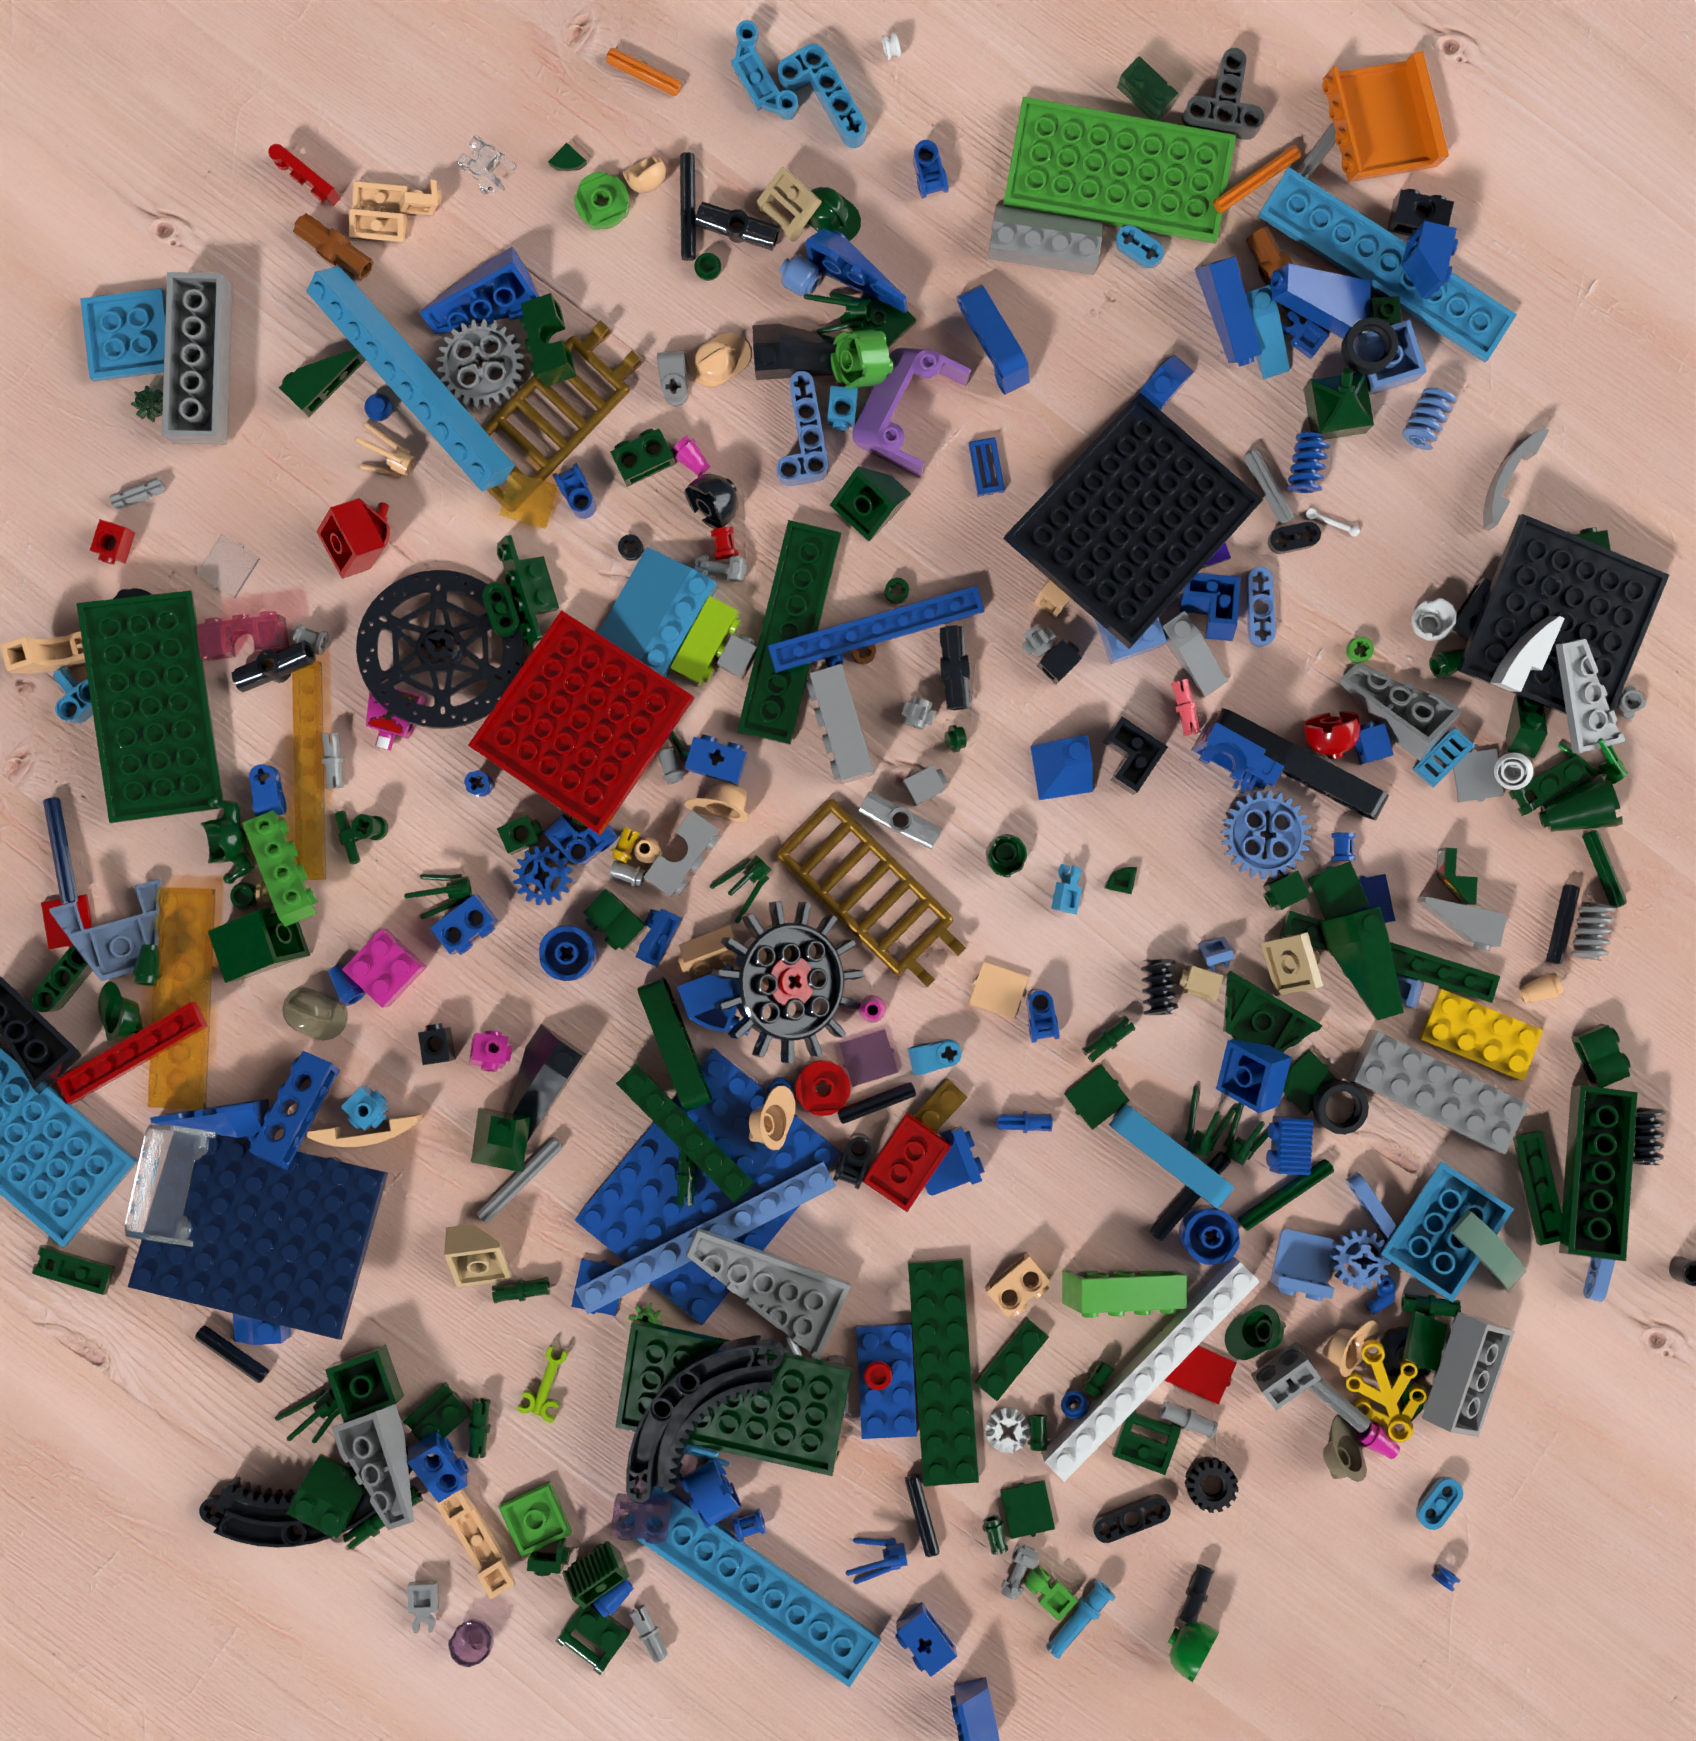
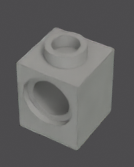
(737, 655)
(925, 784)

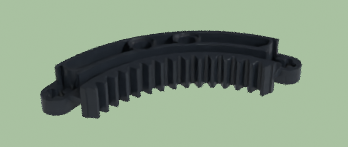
(664, 1432)
(262, 1517)

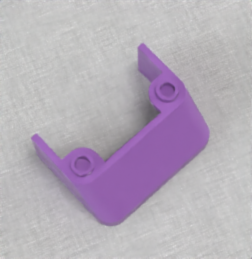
(874, 429)

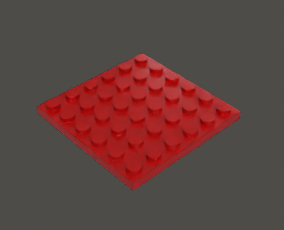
(581, 722)

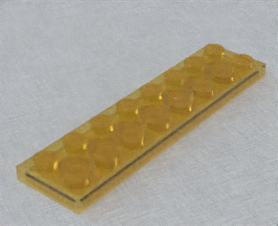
(185, 961)

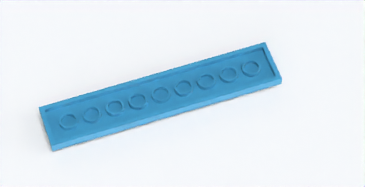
(1376, 255)
(764, 1591)

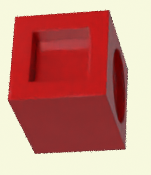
(104, 533)

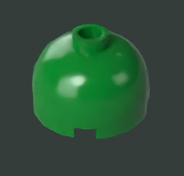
(1191, 1648)

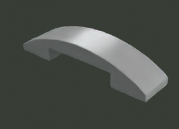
(1494, 503)

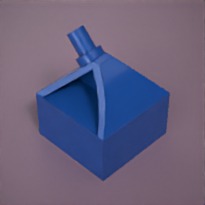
(699, 1002)

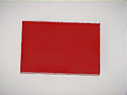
(907, 1162)

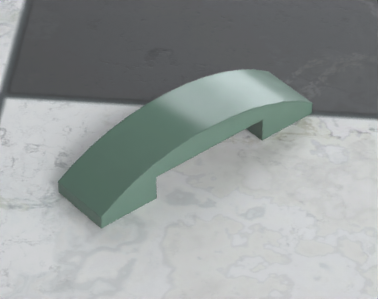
(1489, 1249)

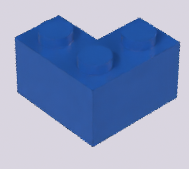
(1218, 599)

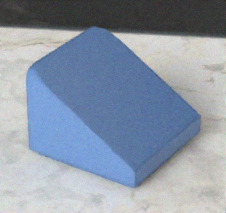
(1410, 990)

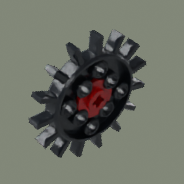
(787, 981)

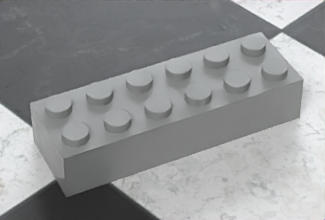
(197, 358)
(1437, 1091)

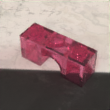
(219, 637)

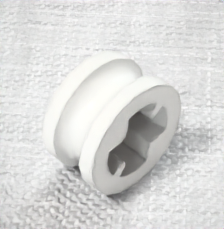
(891, 46)

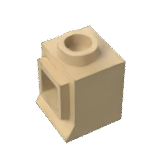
(1200, 982)

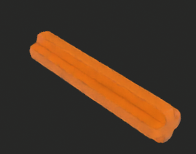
(643, 71)

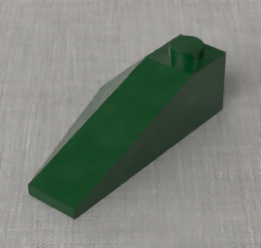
(1365, 956)

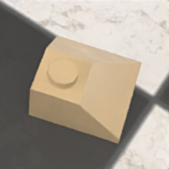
(474, 1256)

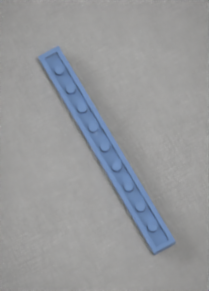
(728, 1224)

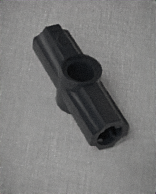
(721, 219)
(273, 666)
(954, 667)

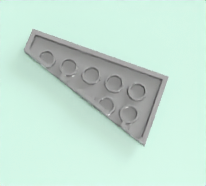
(783, 1292)

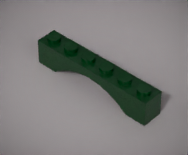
(685, 1133)

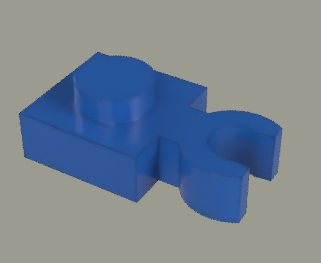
(1307, 337)

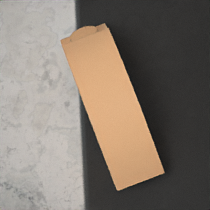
(43, 655)

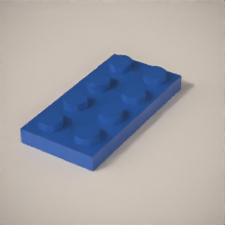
(890, 1410)

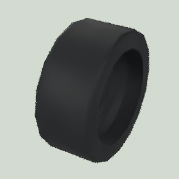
(1379, 327)
(1360, 1110)

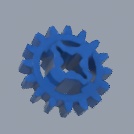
(540, 862)

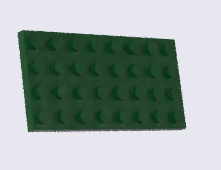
(150, 705)
(789, 1426)

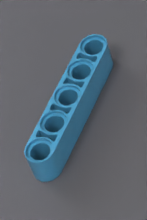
(1171, 1156)

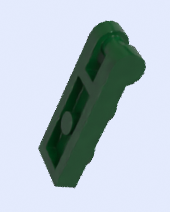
(1551, 784)
(73, 1270)

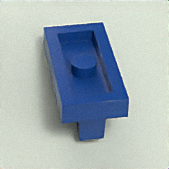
(662, 929)

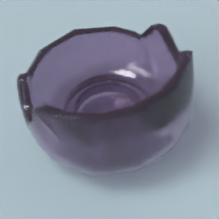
(471, 1643)

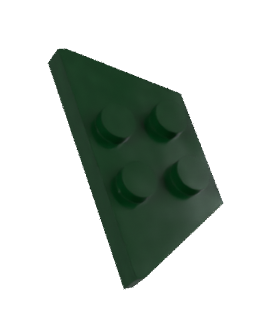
(1262, 1018)

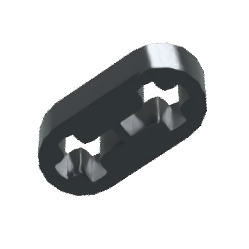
(1293, 531)

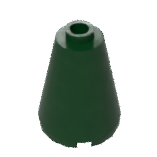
(1583, 807)

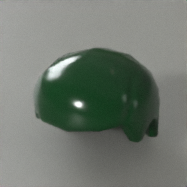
(1006, 855)

